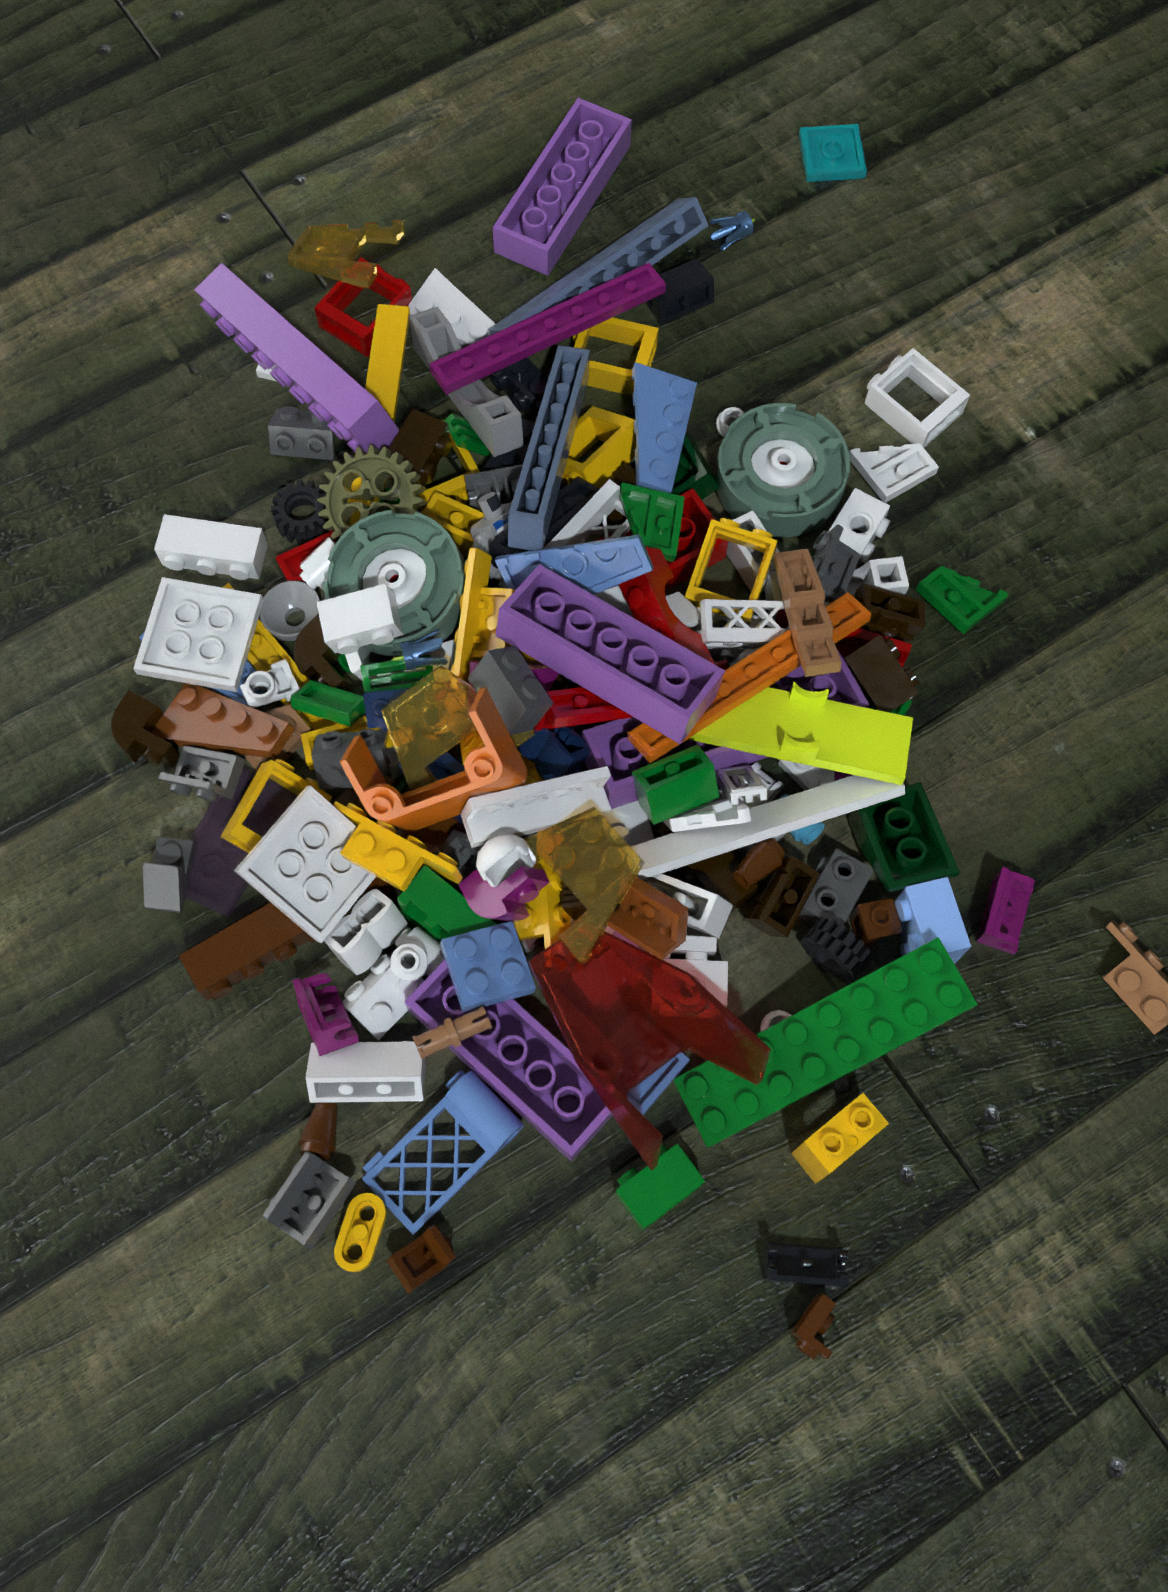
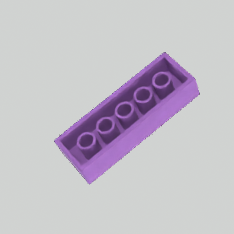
(562, 186)
(609, 653)
(520, 1065)

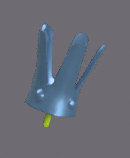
(736, 227)
(413, 650)

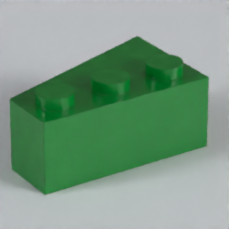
(439, 907)

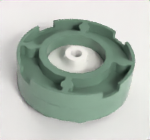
(782, 468)
(414, 561)

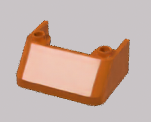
(487, 770)

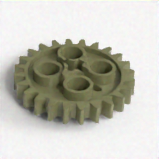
(374, 470)

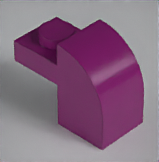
(508, 898)

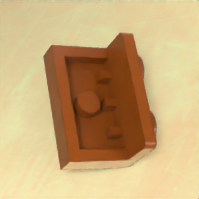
(651, 919)

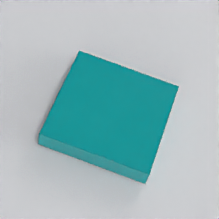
(832, 152)

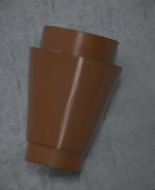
(759, 862)
(320, 1131)

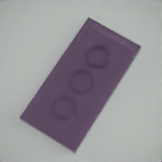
(212, 874)

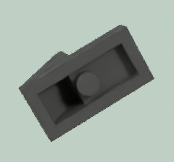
(168, 874)

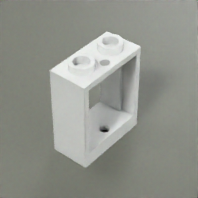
(931, 380)

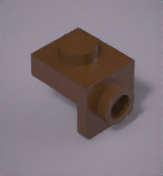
(422, 1259)

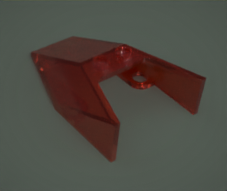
(632, 1016)

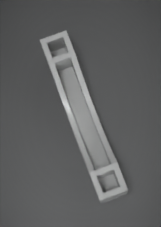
(490, 415)

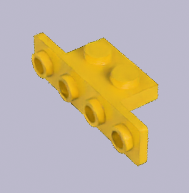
(478, 614)
(389, 855)
(546, 912)

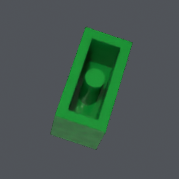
(676, 784)
(653, 1193)

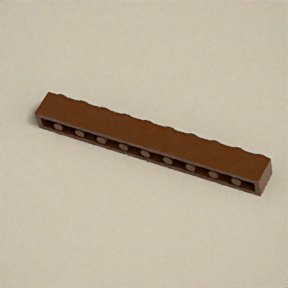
(270, 935)

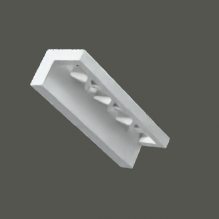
(591, 516)
(744, 635)
(534, 806)

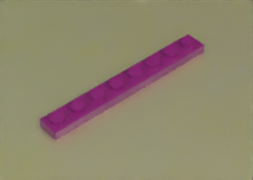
(547, 328)

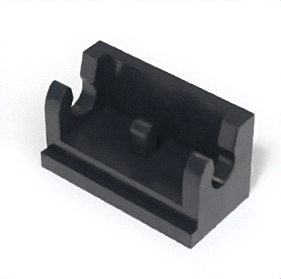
(686, 290)
(805, 1265)

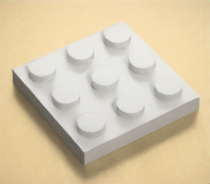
(199, 634)
(302, 865)

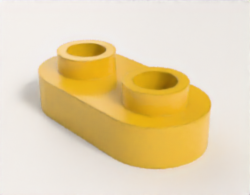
(360, 1232)

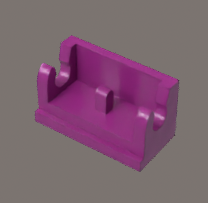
(1005, 910)
(324, 1014)

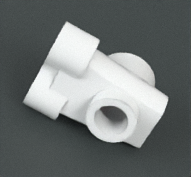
(277, 681)

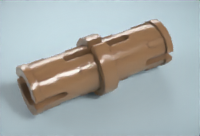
(452, 1032)

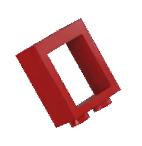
(347, 329)

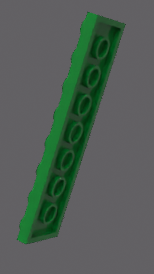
(830, 1041)

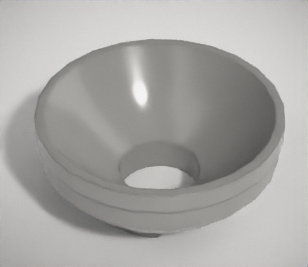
(283, 601)

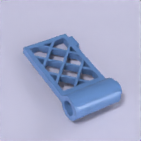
(475, 1110)

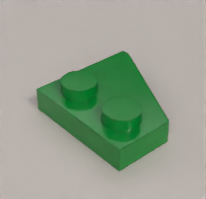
(654, 517)
(959, 597)

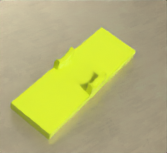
(817, 733)

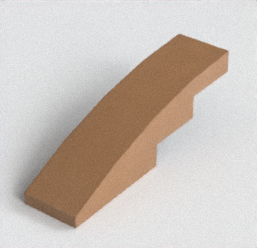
(806, 612)

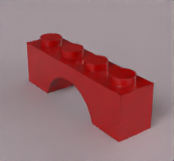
(649, 605)

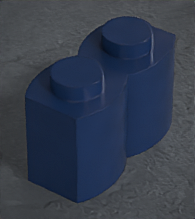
(555, 752)

